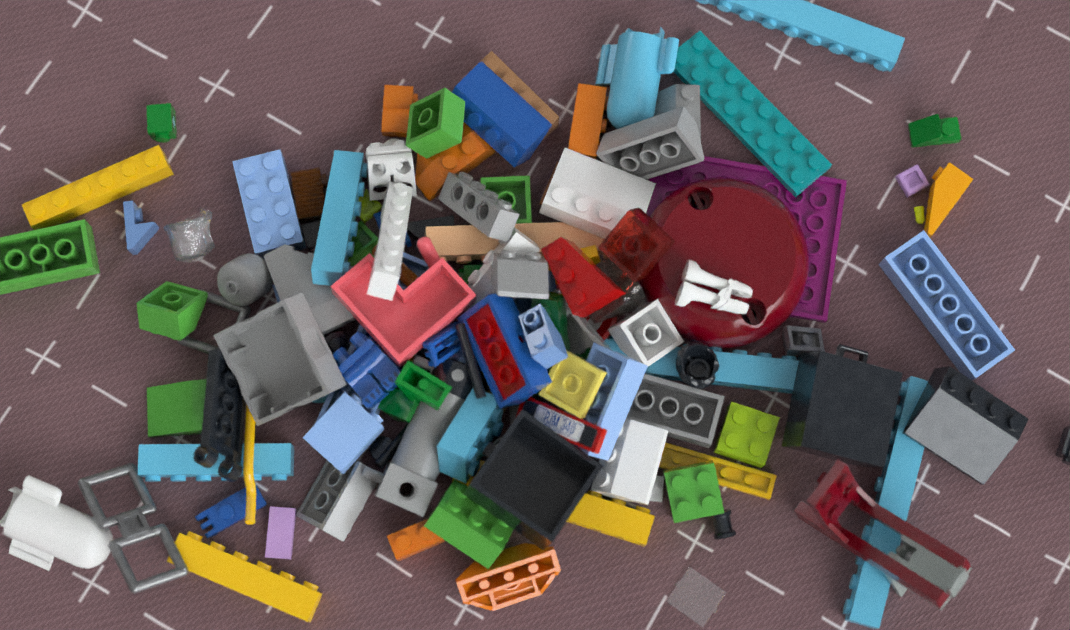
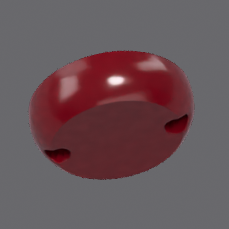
(733, 235)

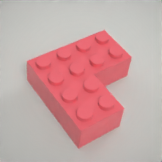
(413, 313)

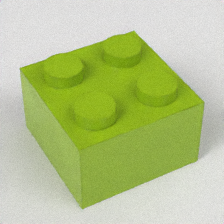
(746, 435)

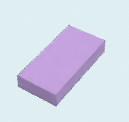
(280, 533)

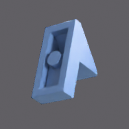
(137, 233)

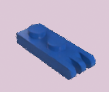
(228, 512)

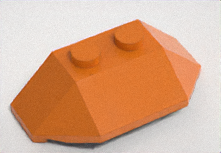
(462, 157)
(512, 578)

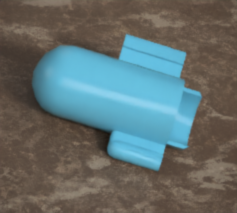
(634, 74)

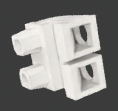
(388, 161)

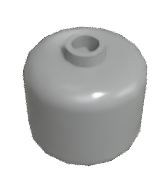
(244, 280)

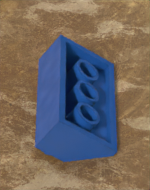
(501, 115)

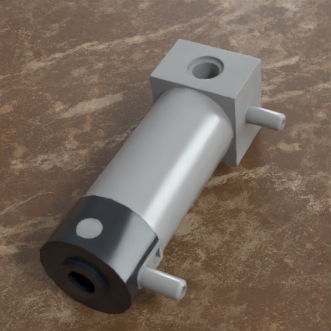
(417, 452)

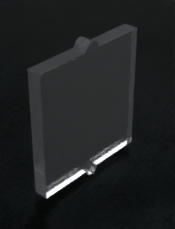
(696, 597)

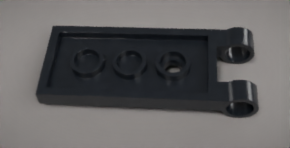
(222, 419)

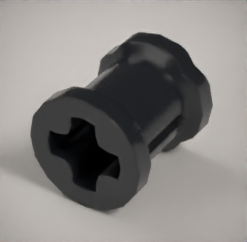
(723, 525)

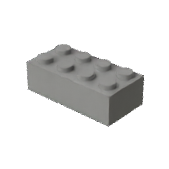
(678, 408)

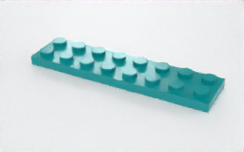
(749, 115)

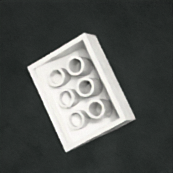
(593, 194)

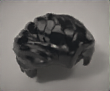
(697, 365)

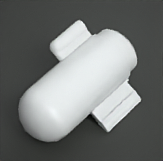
(49, 529)

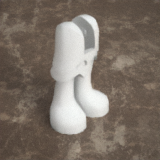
(721, 301)

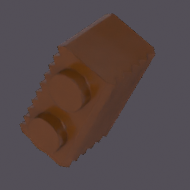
(309, 193)

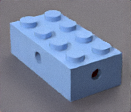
(268, 202)

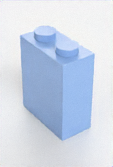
(344, 432)

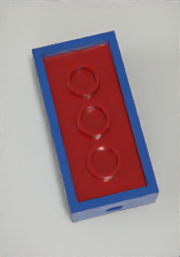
(503, 350)

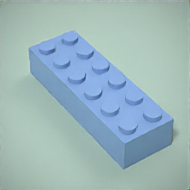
(946, 306)

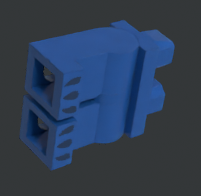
(365, 367)

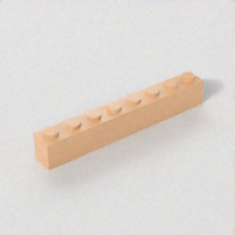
(468, 243)

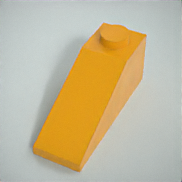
(943, 195)

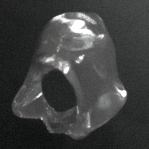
(191, 237)

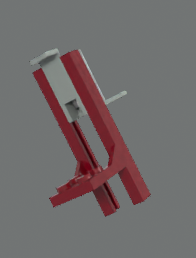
(919, 564)

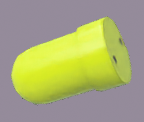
(919, 214)

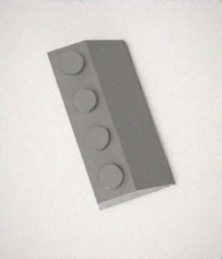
(653, 145)

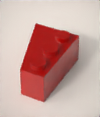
(579, 279)

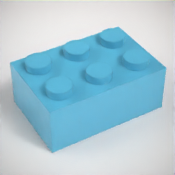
(468, 436)

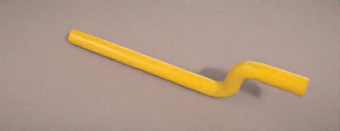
(248, 473)

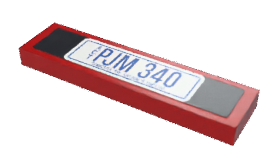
(570, 427)

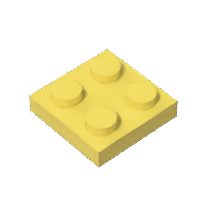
(573, 385)

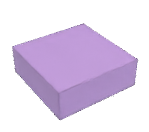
(912, 180)

